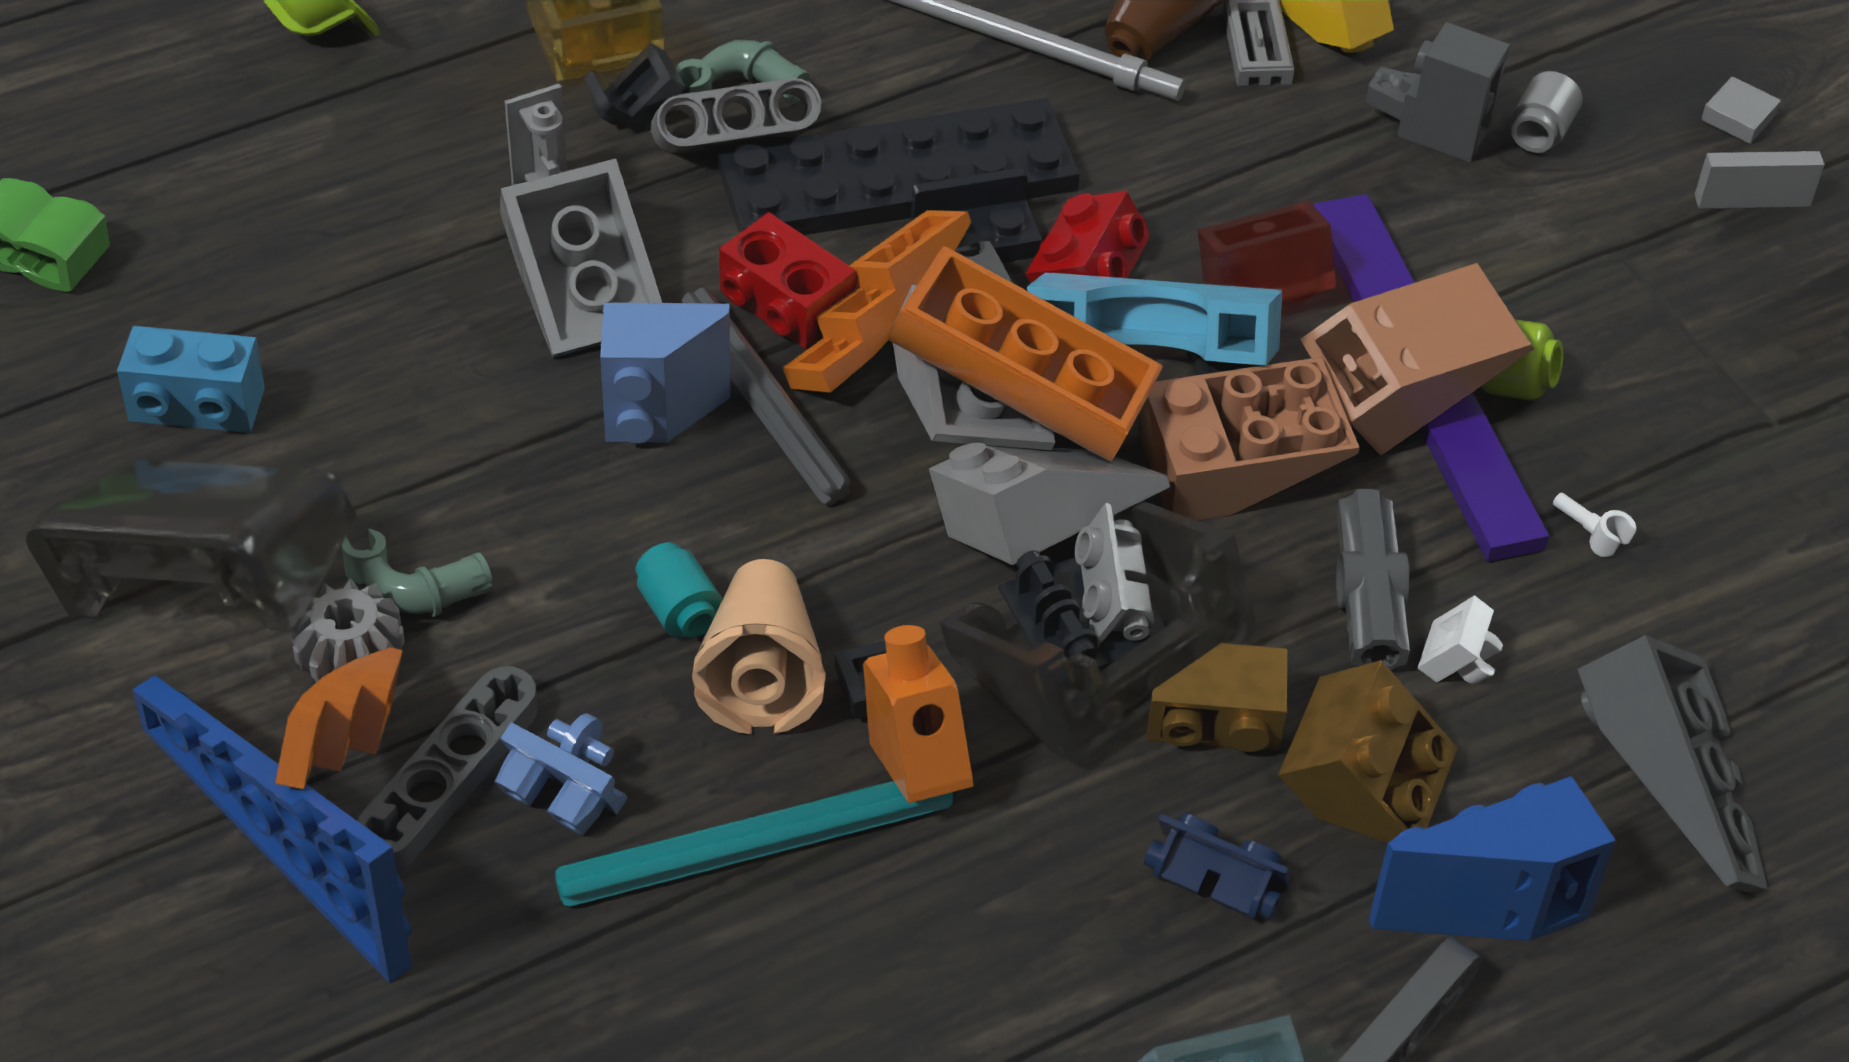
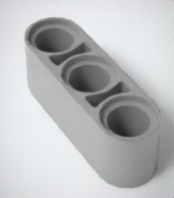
(758, 99)

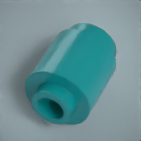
(677, 590)

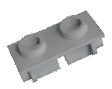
(536, 134)
(1107, 556)

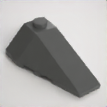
(1667, 727)

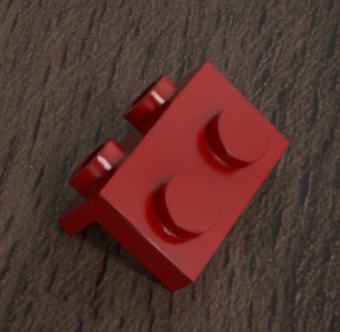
(1093, 238)

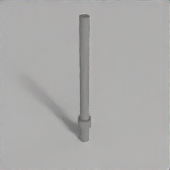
(1127, 71)

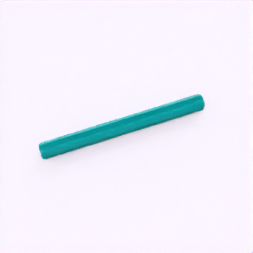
(738, 842)

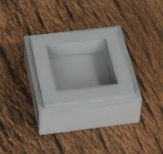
(1741, 110)

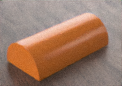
(1025, 353)

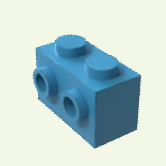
(191, 379)

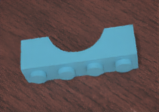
(1202, 318)

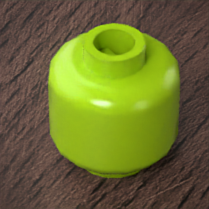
(1535, 371)

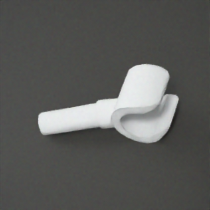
(1605, 531)

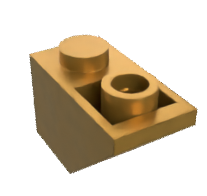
(1224, 700)

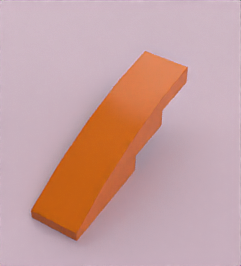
(864, 317)
(337, 715)

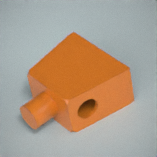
(916, 717)

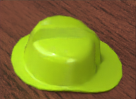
(319, 16)

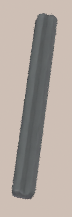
(781, 415)

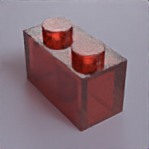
(1271, 250)

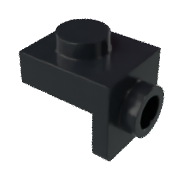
(637, 90)

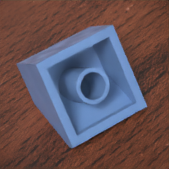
(662, 368)

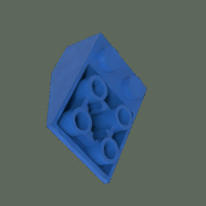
(1497, 868)

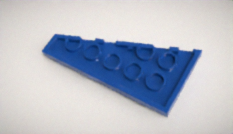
(307, 837)

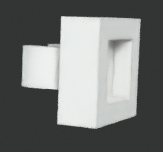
(1460, 643)

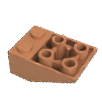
(1416, 351)
(1242, 434)

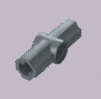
(1372, 579)

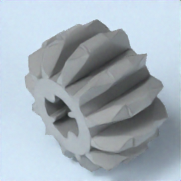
(345, 627)

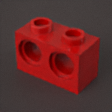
(783, 278)

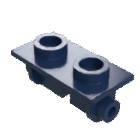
(1244, 871)

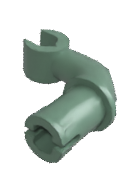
(751, 58)
(425, 589)

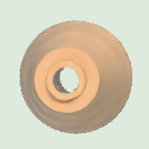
(760, 654)

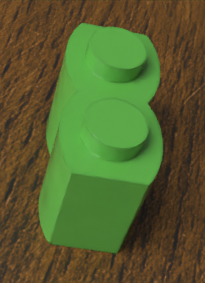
(48, 236)

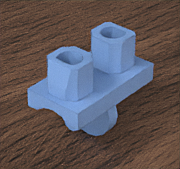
(584, 788)

